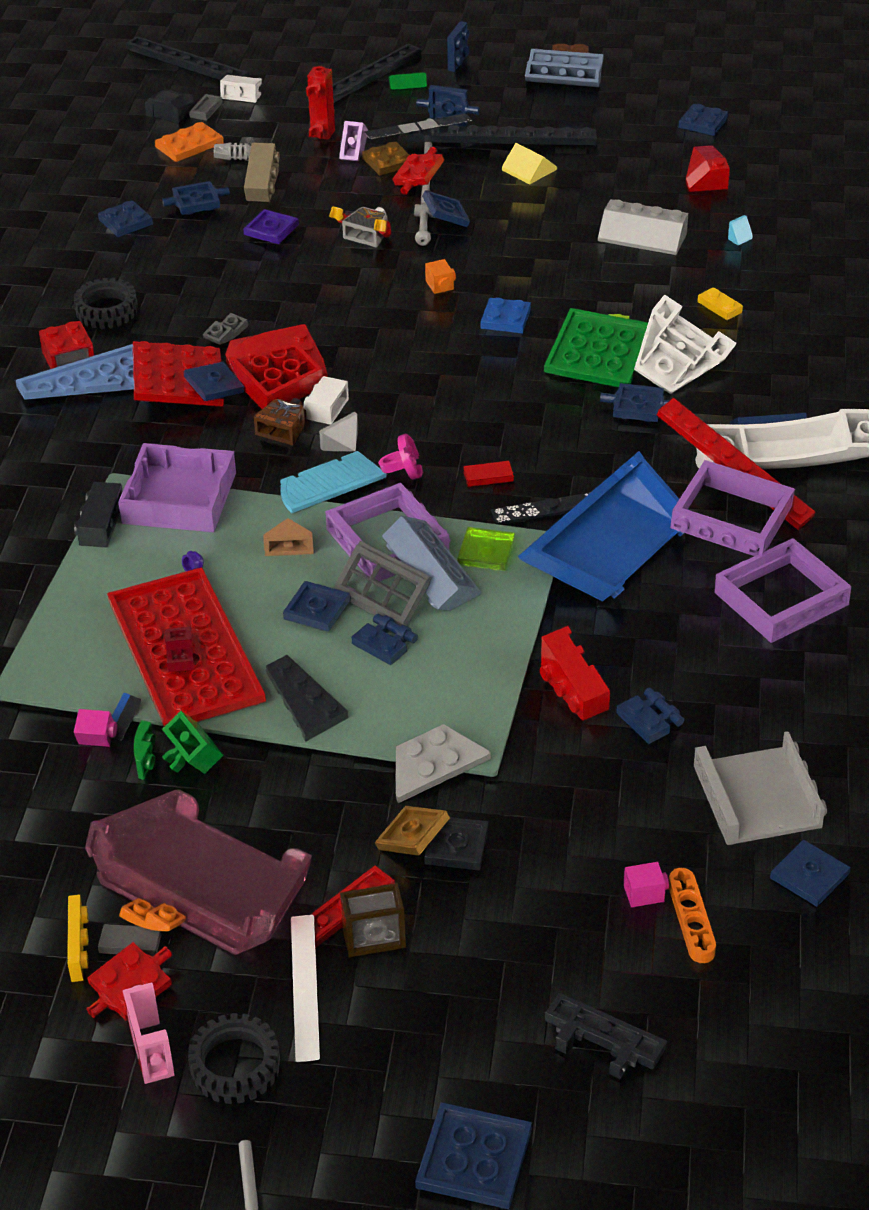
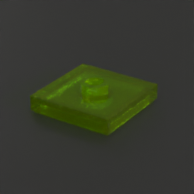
(486, 548)

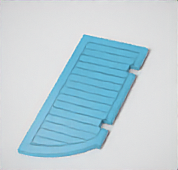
(328, 481)

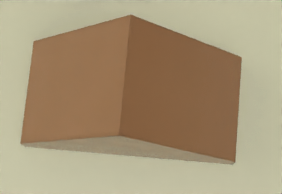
(288, 539)

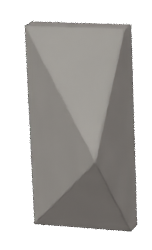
(340, 435)

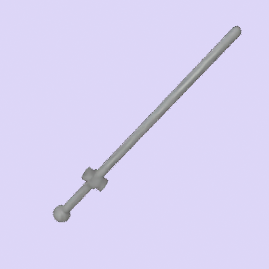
(423, 236)

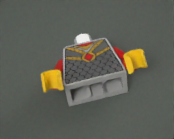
(363, 225)

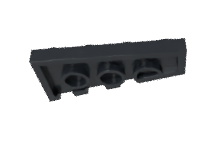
(307, 700)

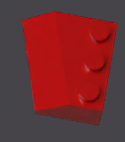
(278, 374)

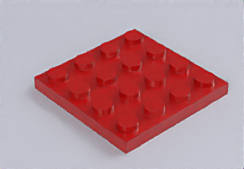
(160, 372)

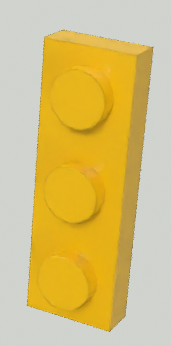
(77, 938)

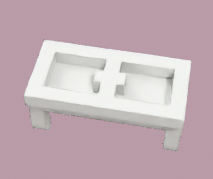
(240, 88)

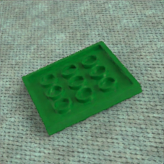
(596, 348)

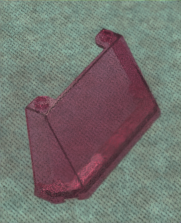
(214, 880)

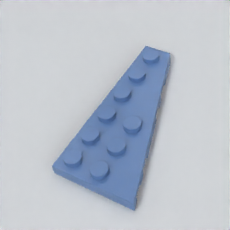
(91, 375)

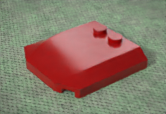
(265, 341)

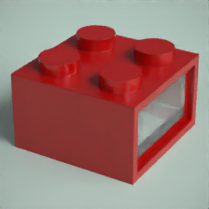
(65, 344)

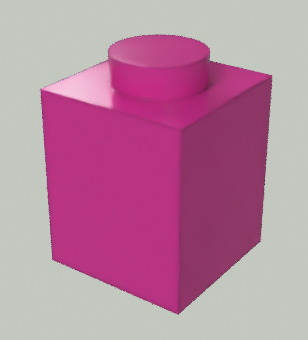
(95, 727)
(645, 884)

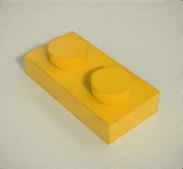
(720, 303)

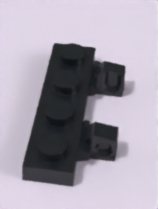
(625, 1041)

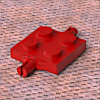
(418, 170)
(125, 971)

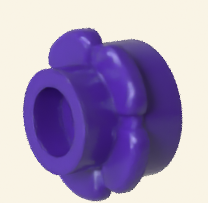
(192, 560)

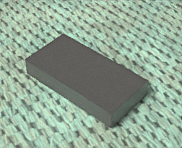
(206, 107)
(117, 937)

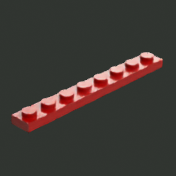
(724, 453)

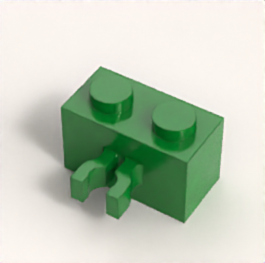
(190, 744)

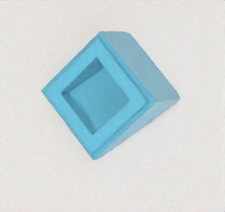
(739, 230)

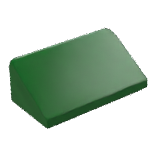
(406, 81)

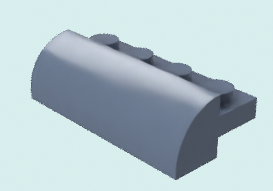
(564, 67)

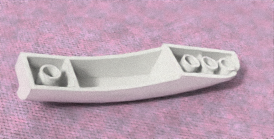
(800, 442)

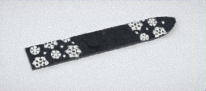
(536, 510)

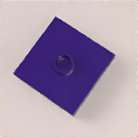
(271, 226)

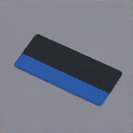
(124, 713)

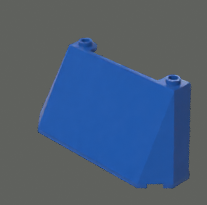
(608, 531)

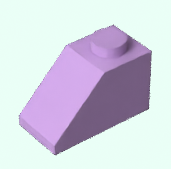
(353, 141)

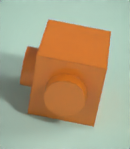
(440, 276)

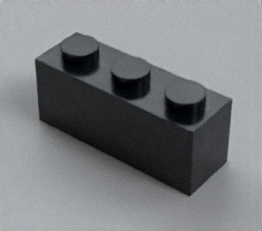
(99, 514)

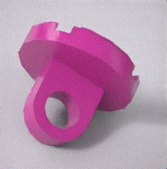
(403, 458)

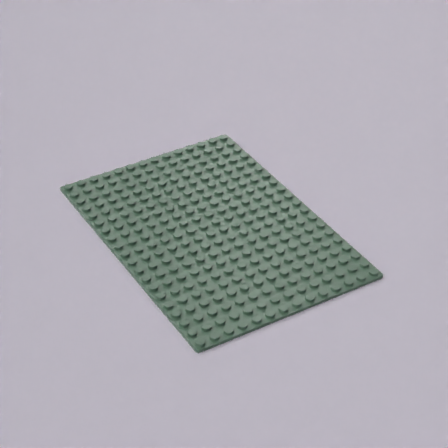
(456, 674)

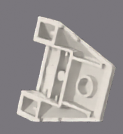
(676, 349)

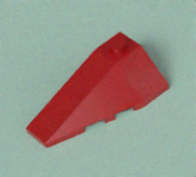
(707, 170)

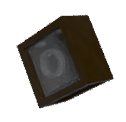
(373, 920)

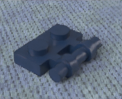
(379, 643)
(643, 718)

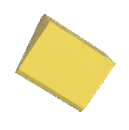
(527, 164)

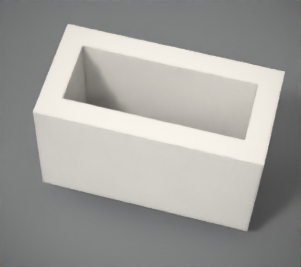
(326, 400)

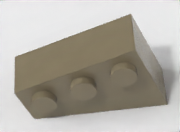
(261, 172)

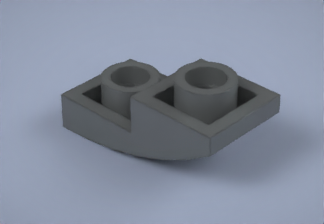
(226, 330)

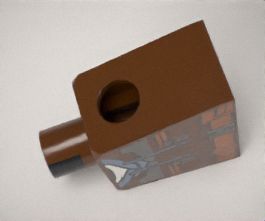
(280, 421)

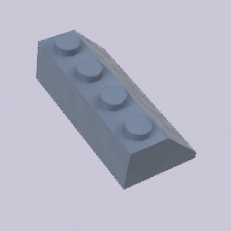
(422, 549)

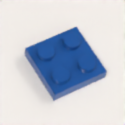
(505, 315)

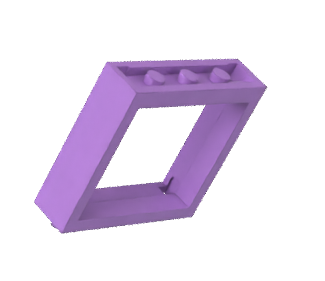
(741, 485)
(342, 517)
(834, 595)

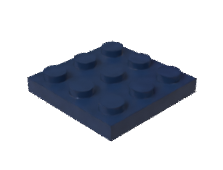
(474, 1155)

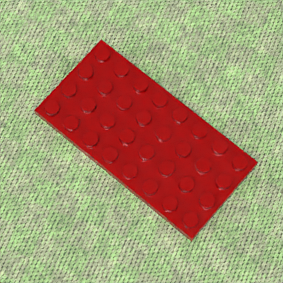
(221, 671)

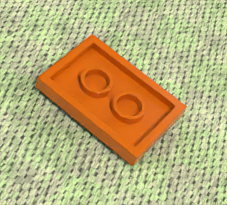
(188, 141)

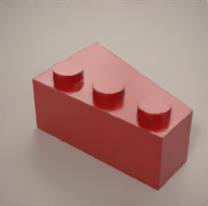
(571, 676)

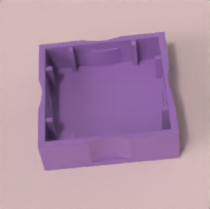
(177, 487)

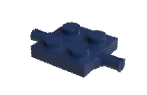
(447, 102)
(196, 197)
(636, 402)

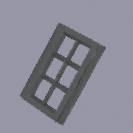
(392, 565)

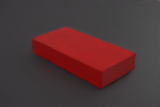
(488, 473)

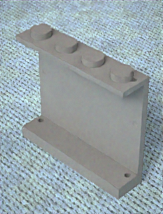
(760, 792)

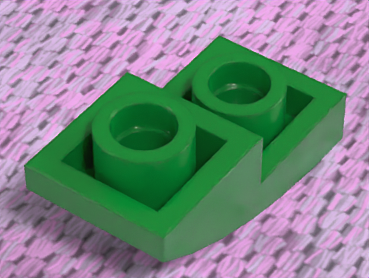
(143, 745)

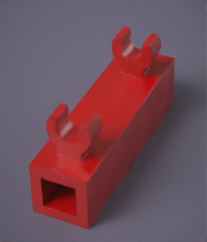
(321, 102)

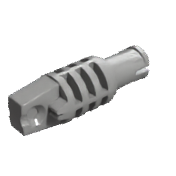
(230, 151)

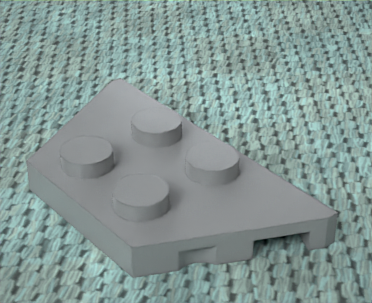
(434, 759)

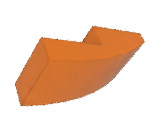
(144, 915)

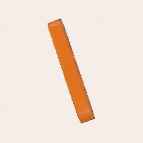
(694, 914)

